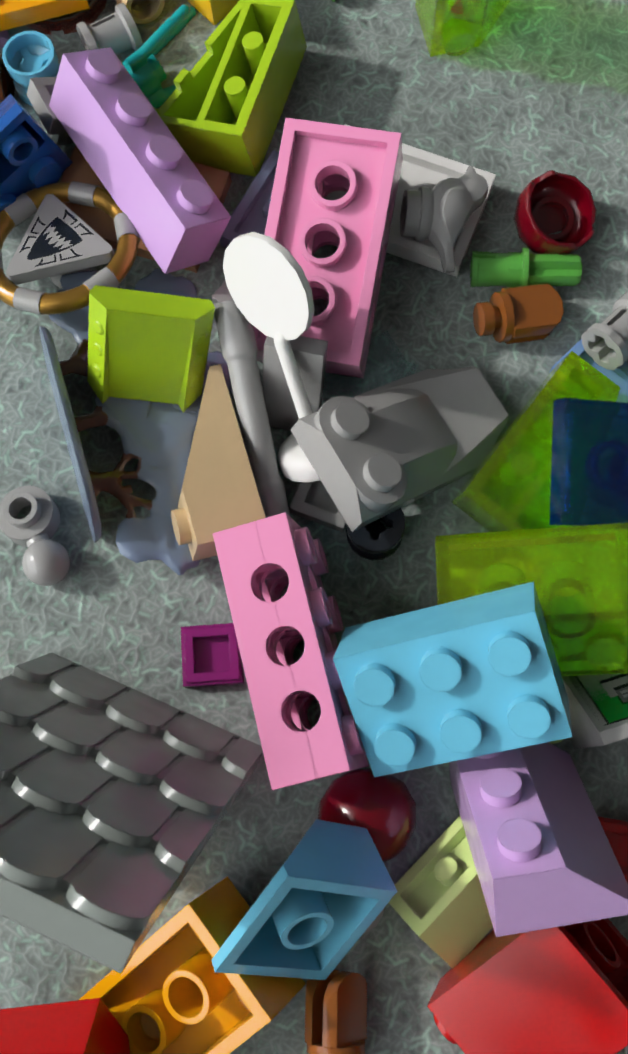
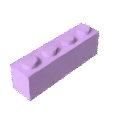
(137, 159)

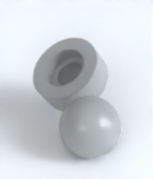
(44, 559)

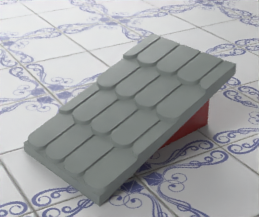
(104, 804)

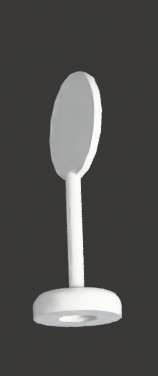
(278, 302)

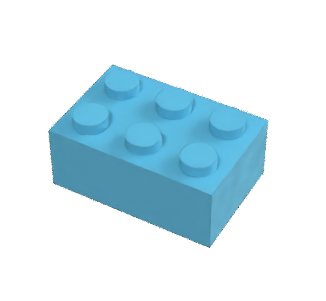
(454, 681)

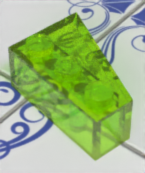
(514, 479)

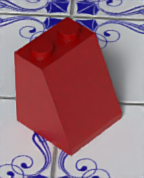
(539, 993)

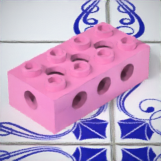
(310, 165)
(255, 568)

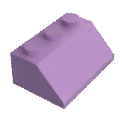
(536, 840)

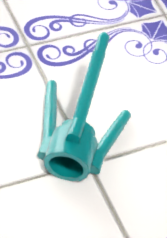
(144, 65)

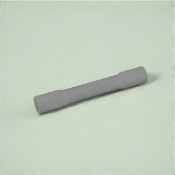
(240, 353)

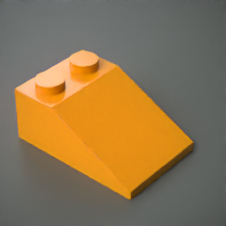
(175, 999)

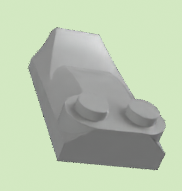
(401, 440)

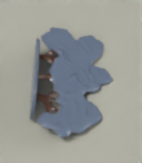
(149, 432)

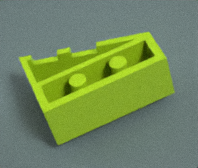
(238, 88)

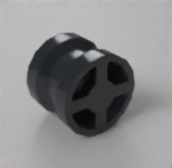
(375, 540)

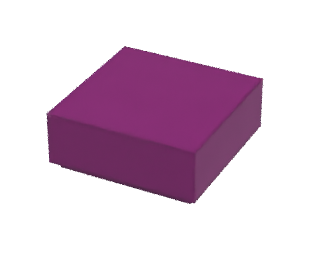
(210, 656)

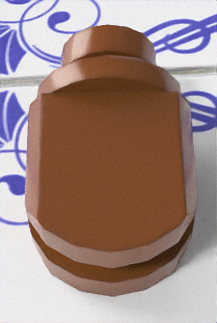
(519, 314)
(336, 1014)

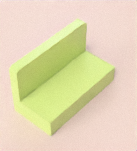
(444, 897)

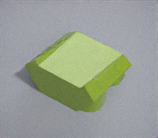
(148, 345)

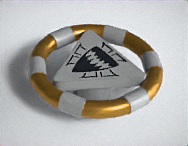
(61, 245)

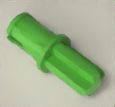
(524, 269)

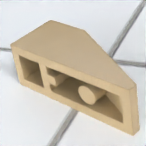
(218, 475)

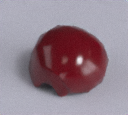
(553, 205)
(372, 803)

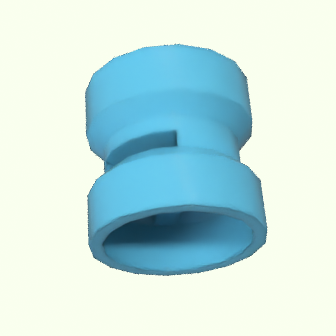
(27, 57)

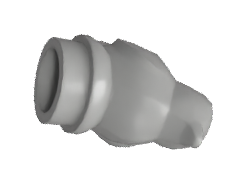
(442, 212)

